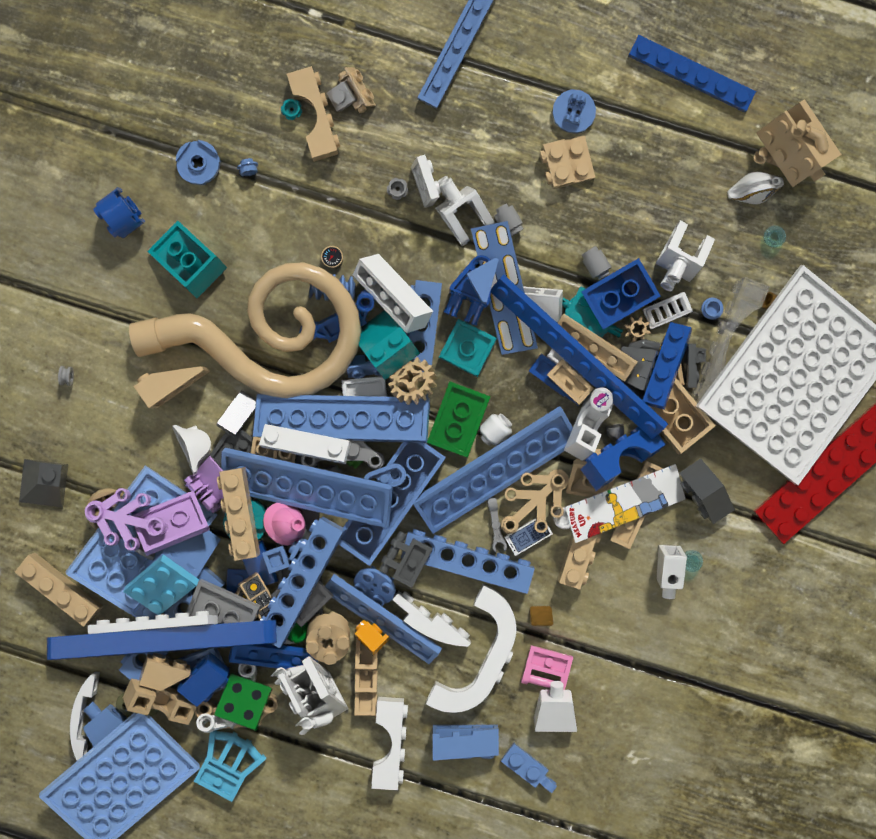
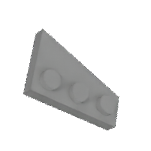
(222, 603)

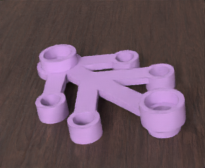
(122, 517)

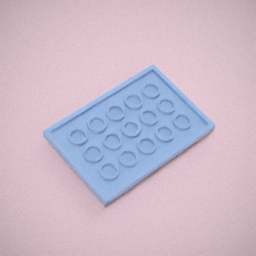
(110, 568)
(120, 779)

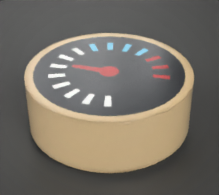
(332, 257)

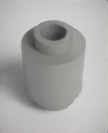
(509, 214)
(596, 263)

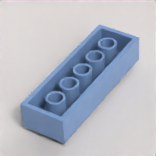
(420, 464)

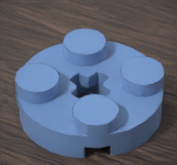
(210, 161)

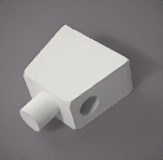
(671, 569)
(555, 710)

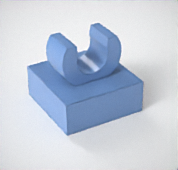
(276, 559)

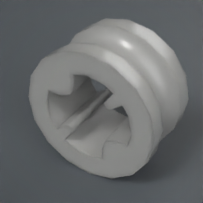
(65, 376)

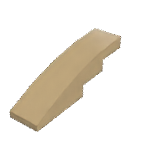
(365, 681)

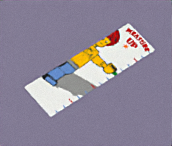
(625, 503)

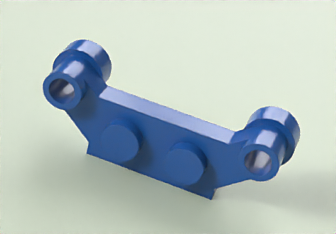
(329, 327)

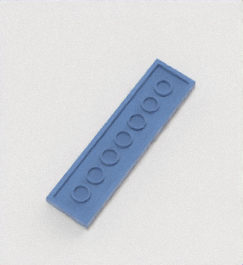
(346, 417)
(494, 470)
(313, 488)

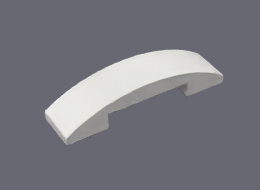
(78, 741)

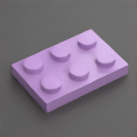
(182, 518)

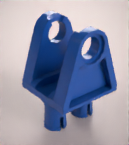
(462, 290)

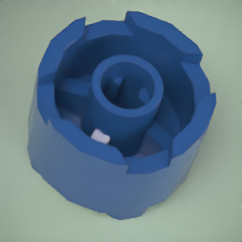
(119, 213)

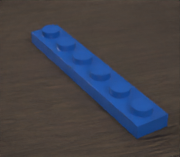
(692, 73)

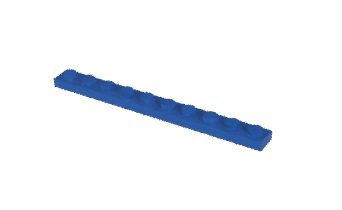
(577, 356)

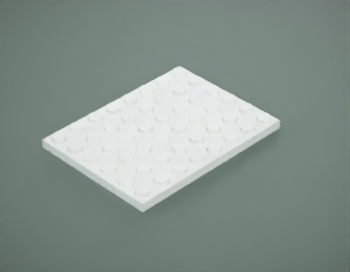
(796, 376)

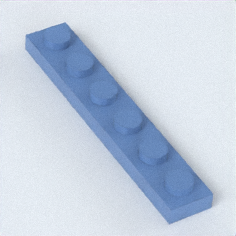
(454, 52)
(386, 621)

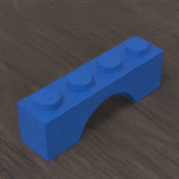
(605, 467)

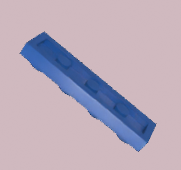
(667, 365)
(269, 655)

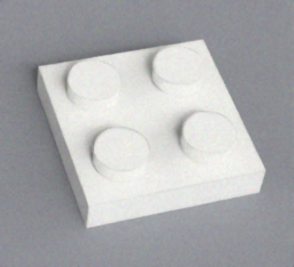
(428, 188)

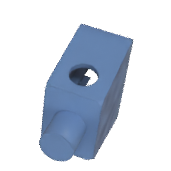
(101, 722)

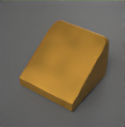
(541, 616)

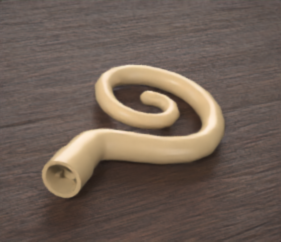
(159, 334)

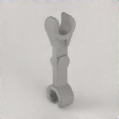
(493, 507)

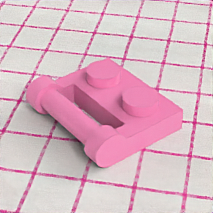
(548, 662)

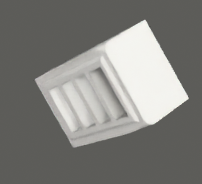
(685, 304)

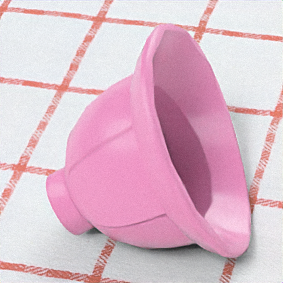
(284, 523)

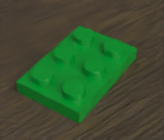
(458, 419)

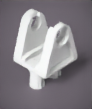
(456, 198)
(680, 263)

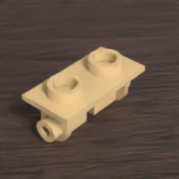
(362, 94)

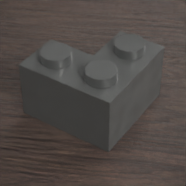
(707, 491)

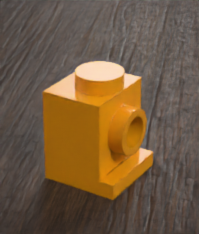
(371, 636)

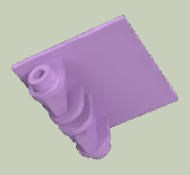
(206, 485)

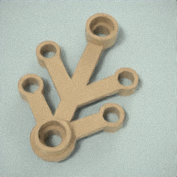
(537, 498)

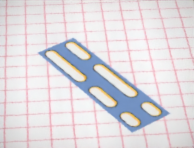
(496, 242)

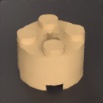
(328, 637)

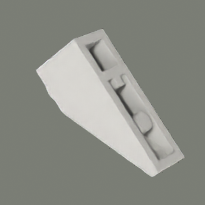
(547, 299)

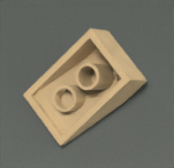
(162, 386)
(684, 419)

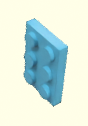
(161, 585)

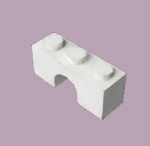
(584, 434)

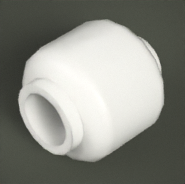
(495, 429)

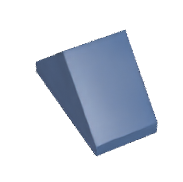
(482, 279)

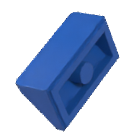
(258, 565)

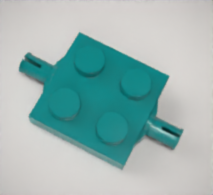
(580, 311)

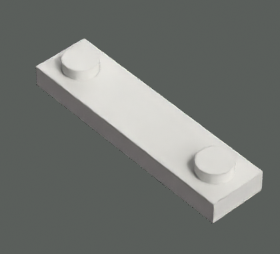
(305, 444)

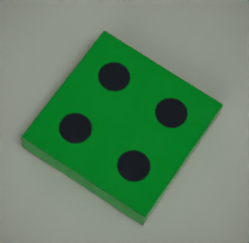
(243, 702)

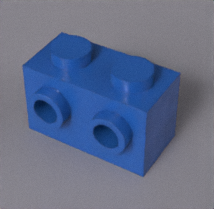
(204, 680)

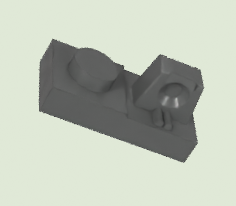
(692, 356)

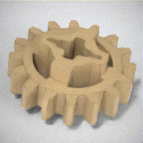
(414, 381)

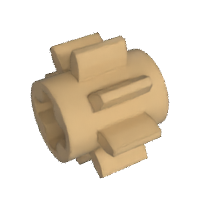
(637, 323)

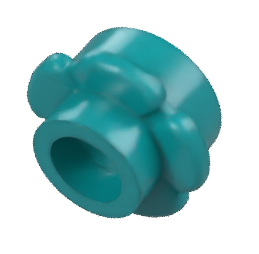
(291, 103)

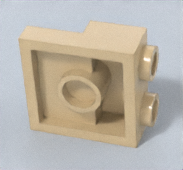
(567, 162)

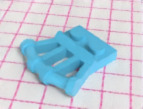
(221, 777)

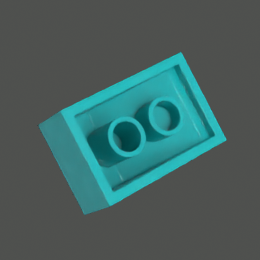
(187, 259)
(386, 344)

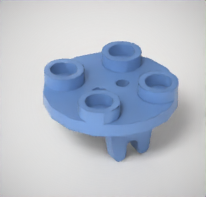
(571, 121)
(375, 585)

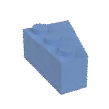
(465, 741)

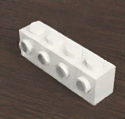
(392, 293)

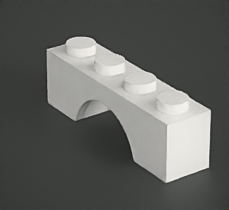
(386, 770)

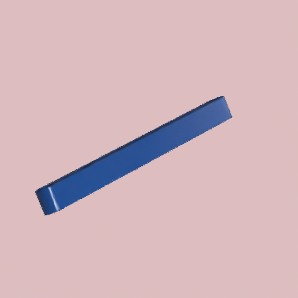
(162, 640)

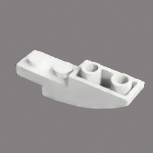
(437, 628)

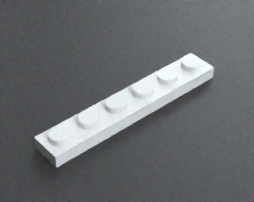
(160, 621)

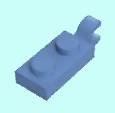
(528, 767)

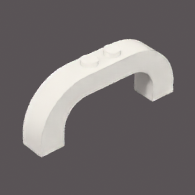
(465, 698)

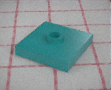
(467, 347)

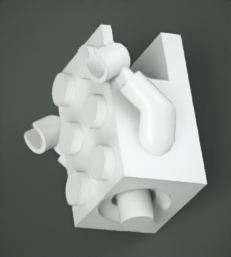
(311, 694)

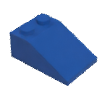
(620, 293)

